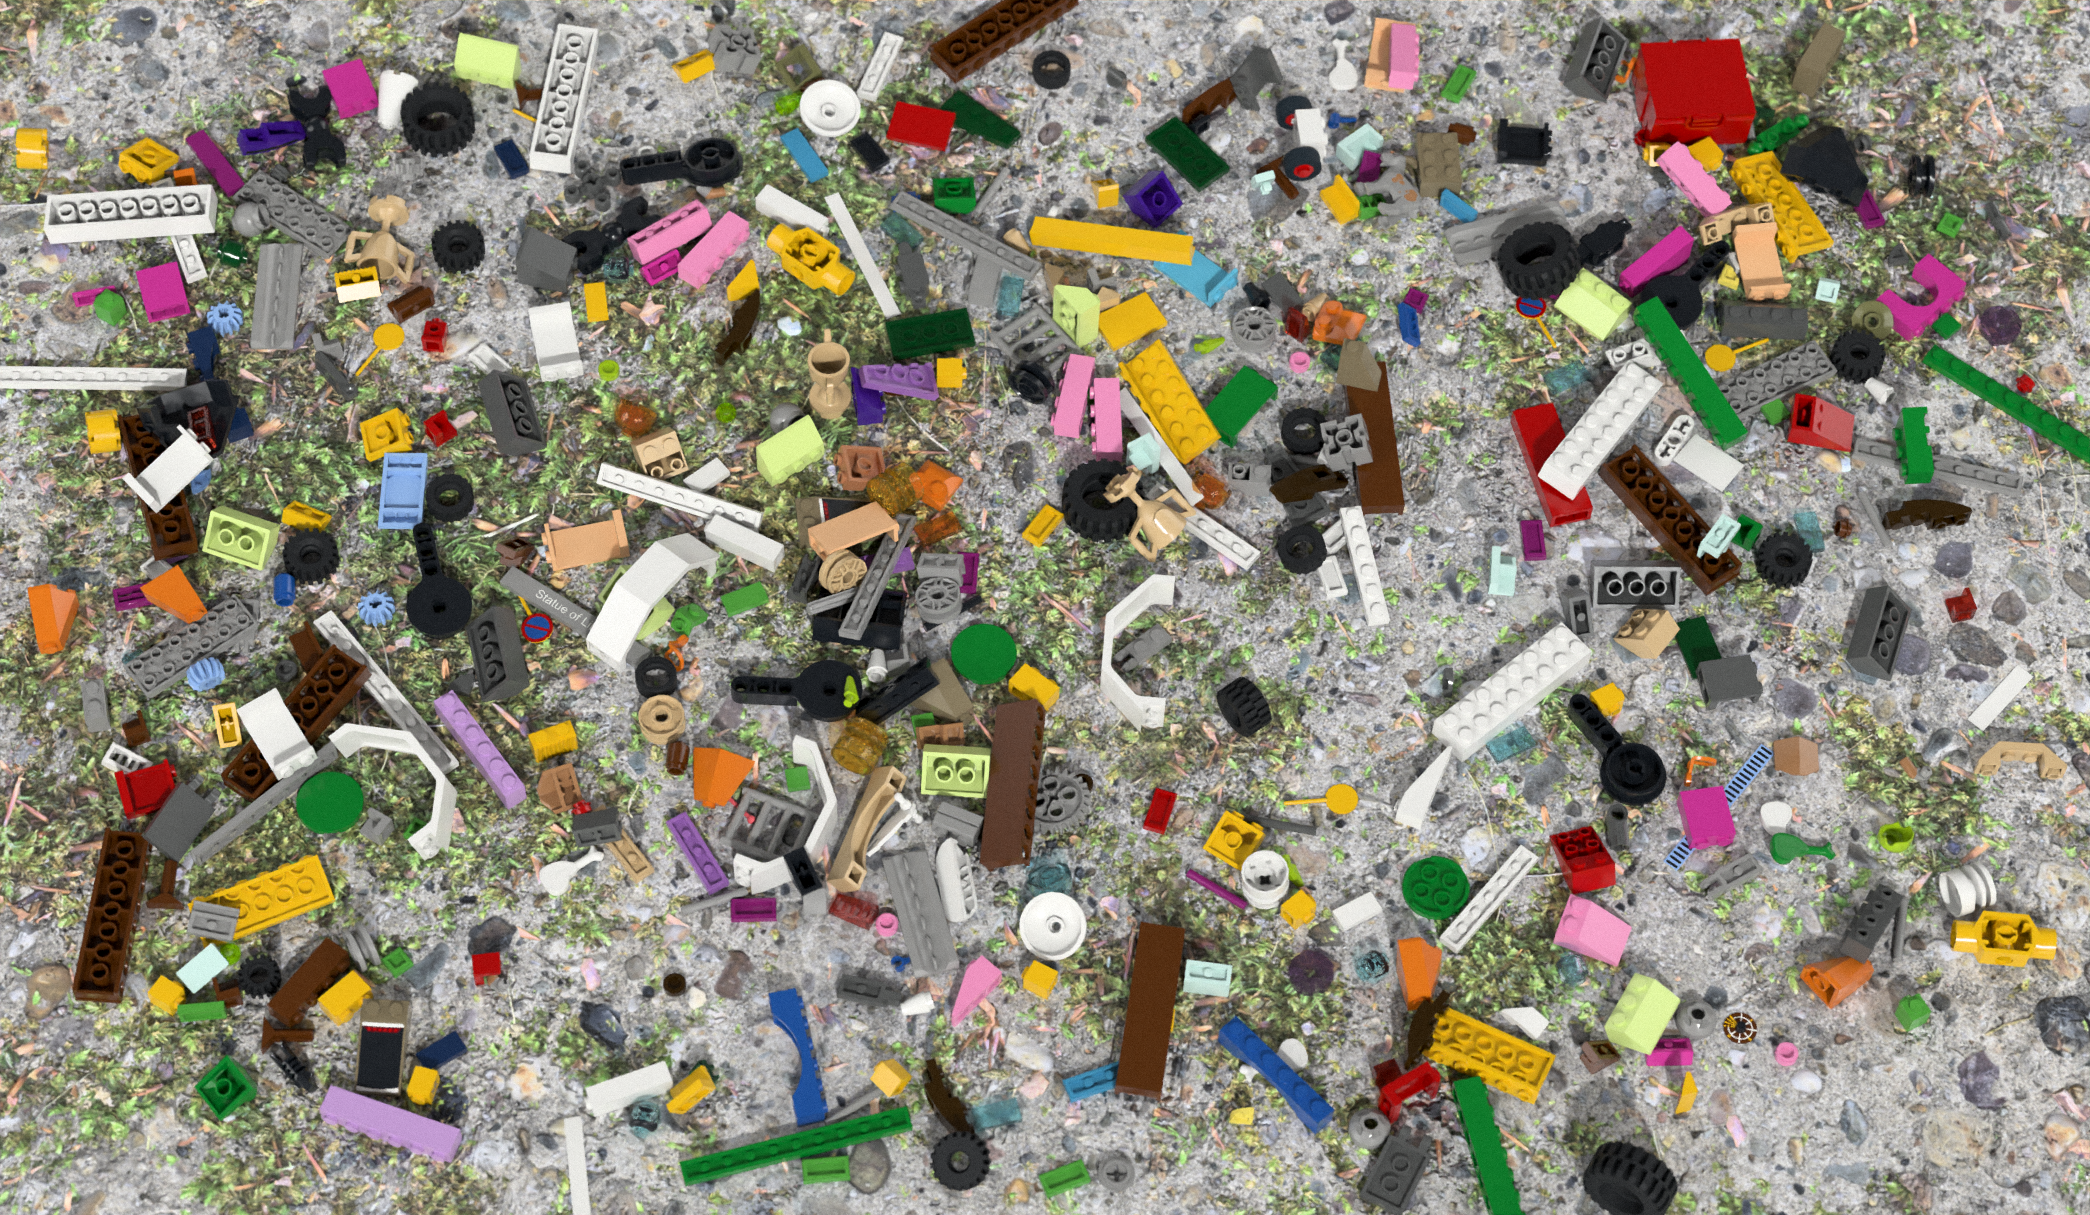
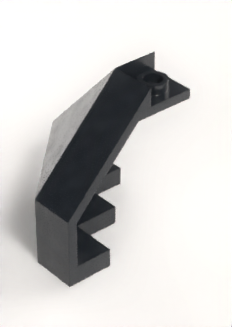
(1827, 165)
(170, 410)

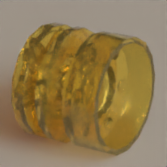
(896, 488)
(859, 746)

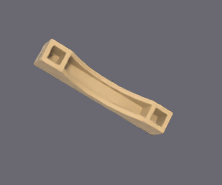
(850, 862)

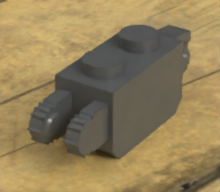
(913, 276)

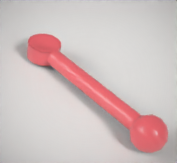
(750, 818)

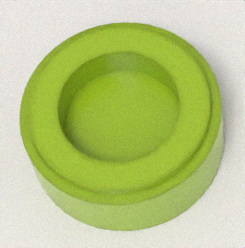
(608, 370)

